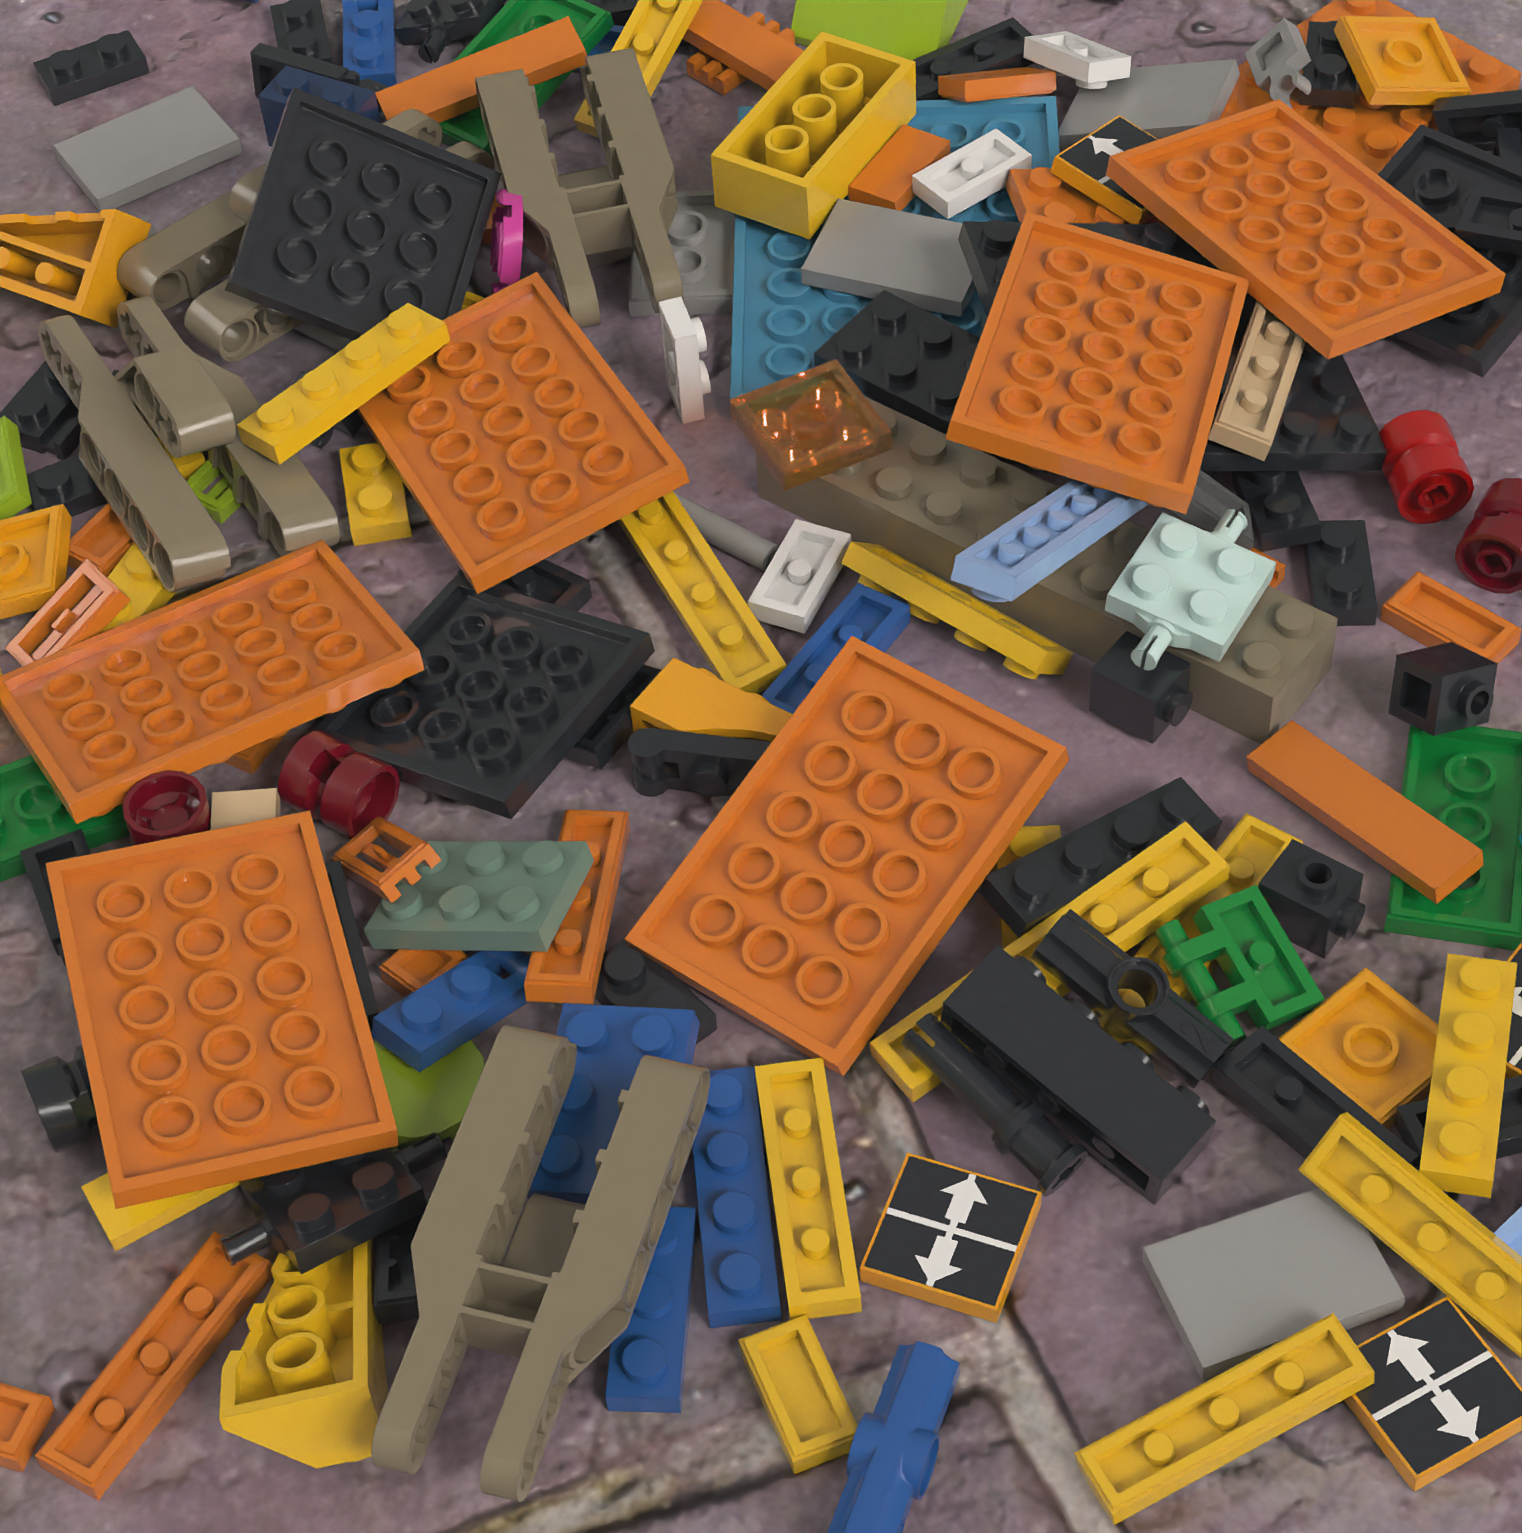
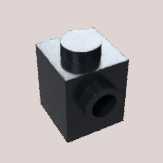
(1442, 688)
(1140, 698)
(1313, 898)

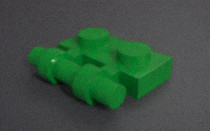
(1253, 954)

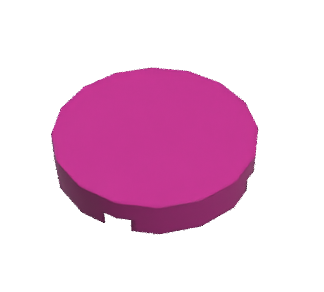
(506, 239)

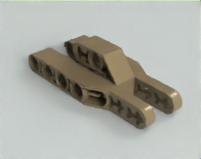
(583, 215)
(204, 248)
(192, 410)
(569, 1264)

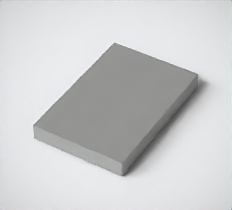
(1154, 99)
(147, 149)
(894, 251)
(704, 254)
(1268, 1277)

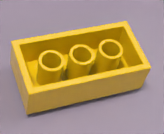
(813, 134)

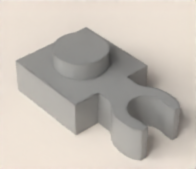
(1278, 62)

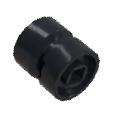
(57, 1098)

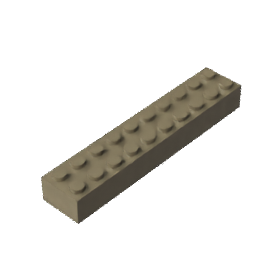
(941, 497)

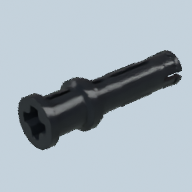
(1016, 1124)

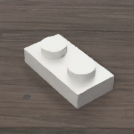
(1078, 58)
(970, 173)
(685, 373)
(799, 576)

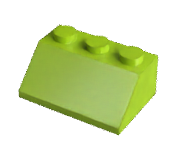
(891, 26)

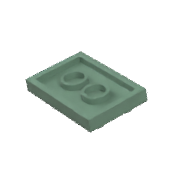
(484, 897)

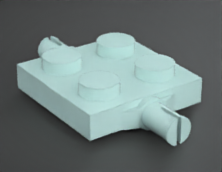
(1189, 587)

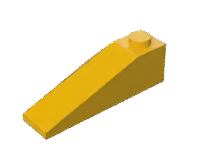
(311, 1363)

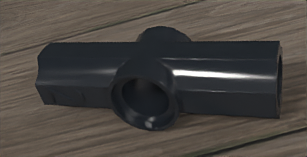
(1099, 968)

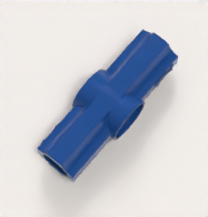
(897, 1442)

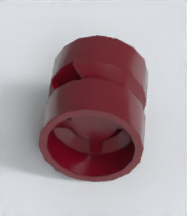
(1492, 542)
(337, 783)
(166, 807)

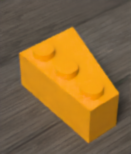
(69, 259)

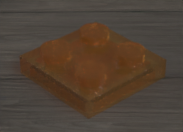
(810, 424)

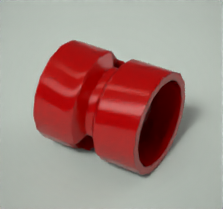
(1425, 467)

